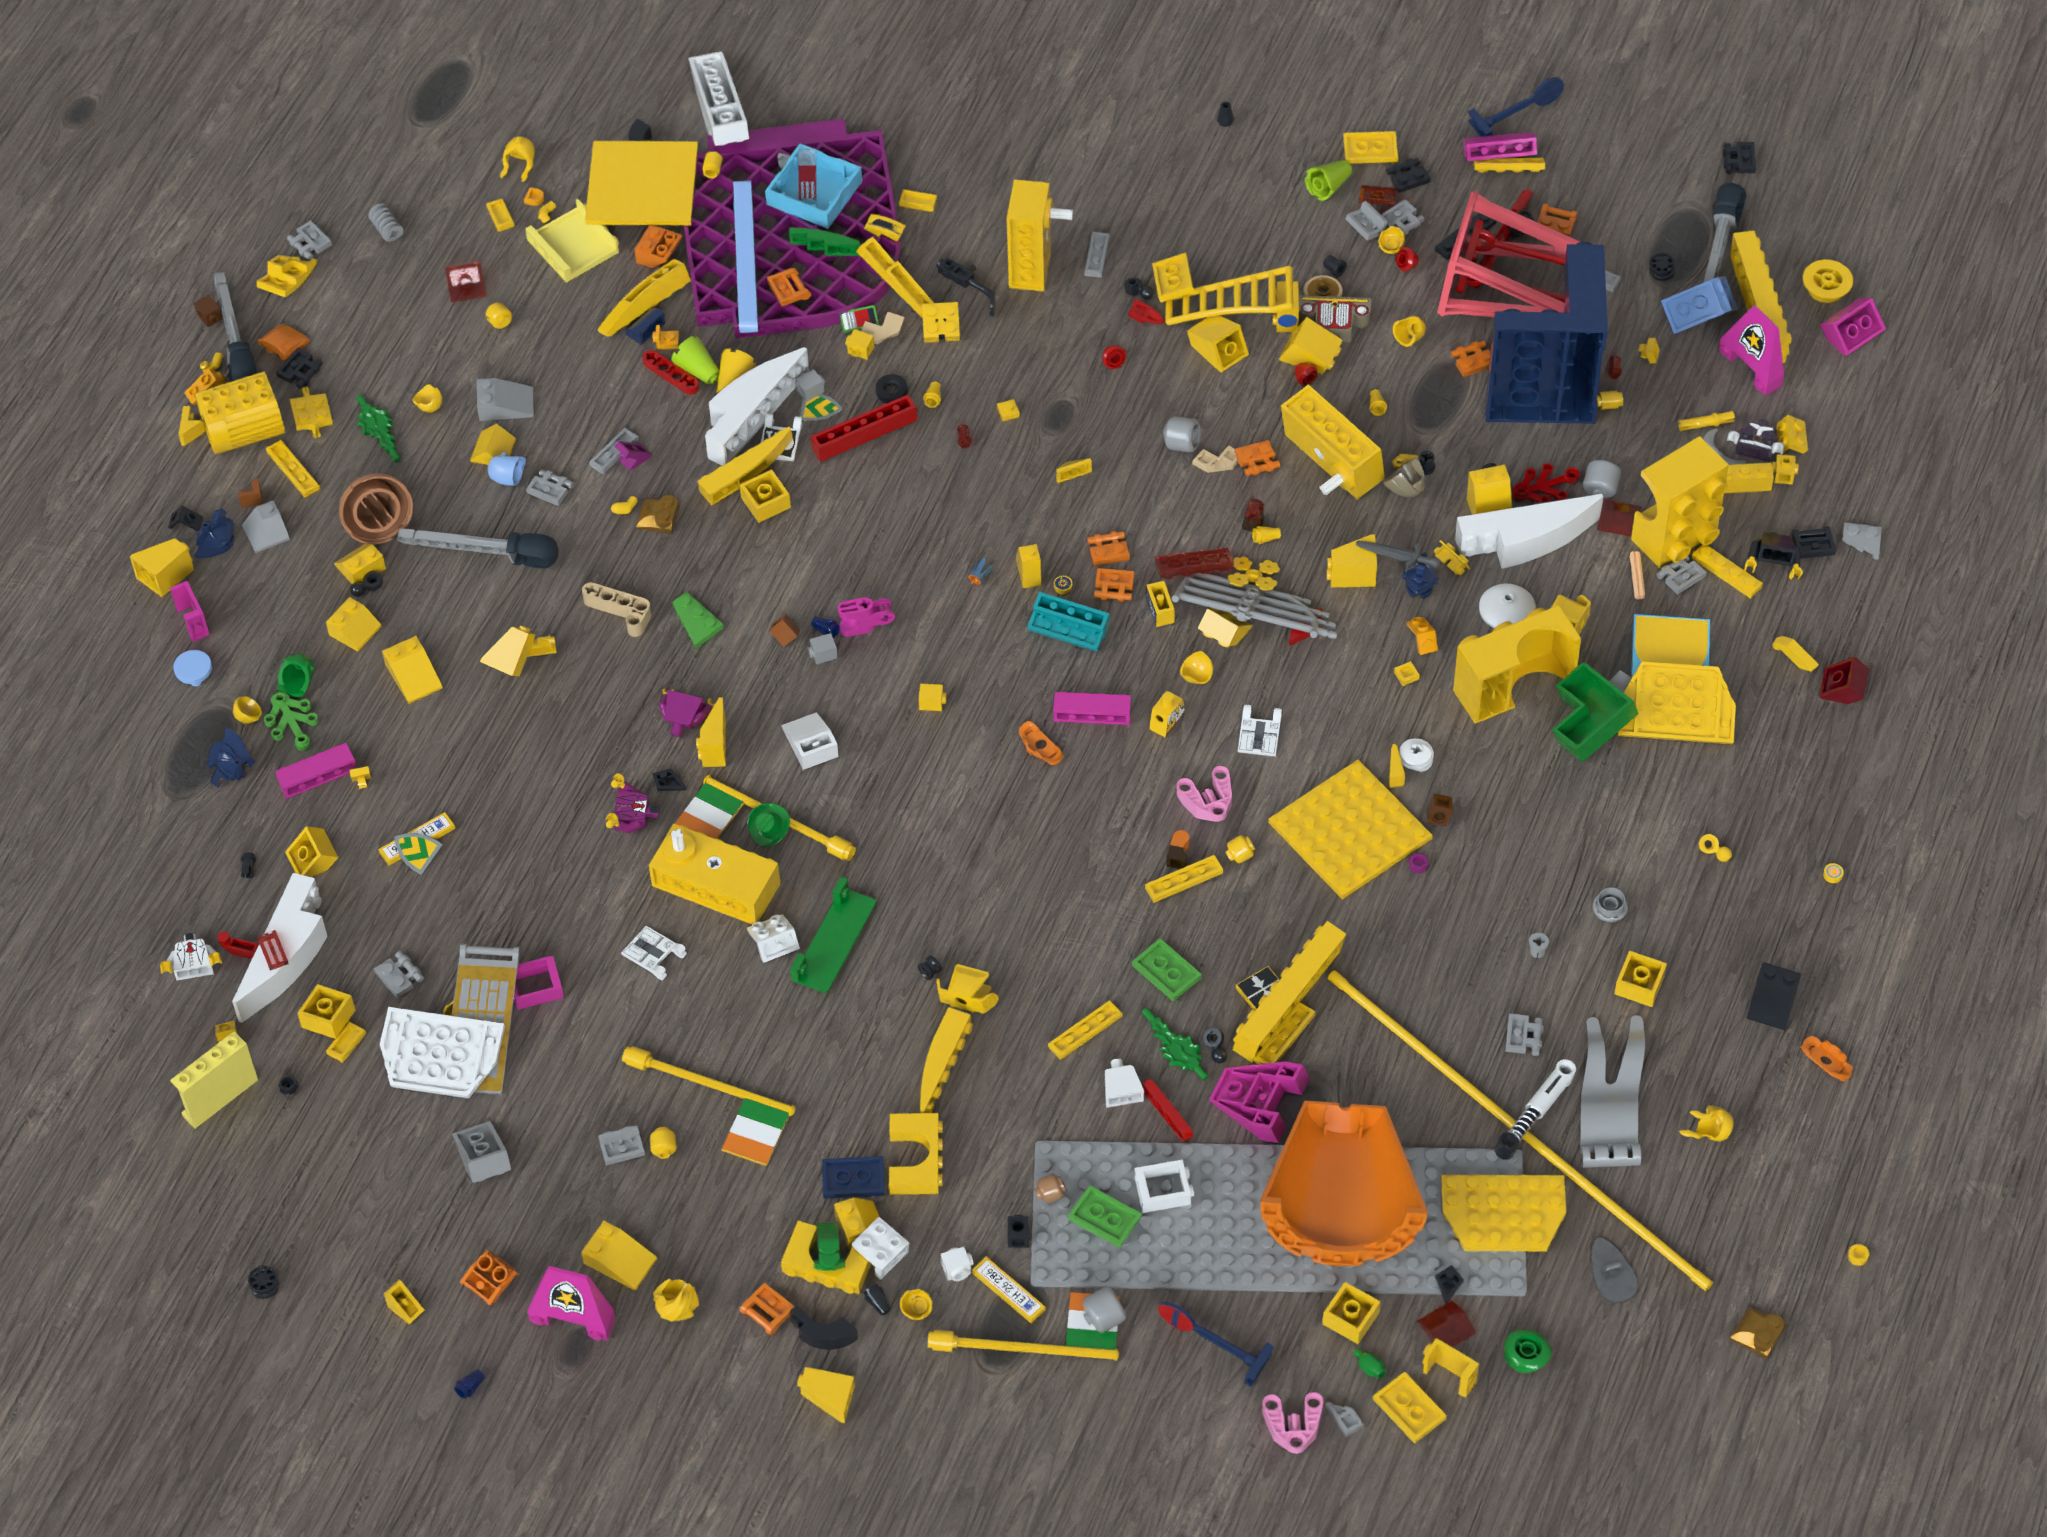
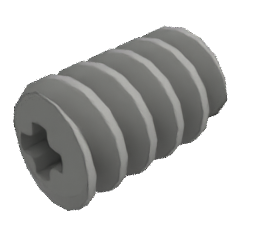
(385, 222)

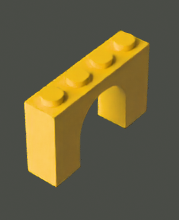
(925, 1176)
(799, 1263)

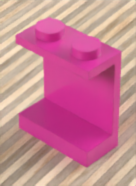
(195, 620)

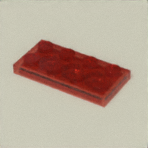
(1194, 562)

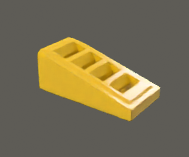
(1397, 773)

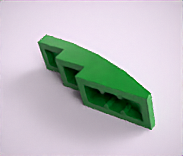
(832, 243)

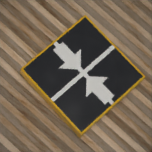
(1256, 986)

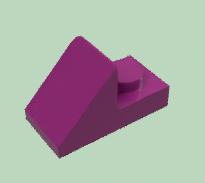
(632, 454)

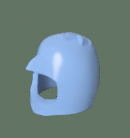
(504, 469)

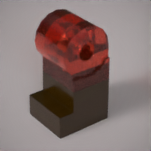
(1253, 515)

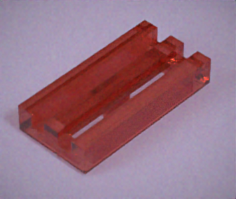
(268, 937)

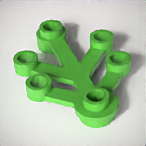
(290, 717)

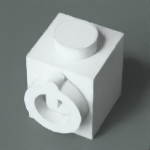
(956, 1264)

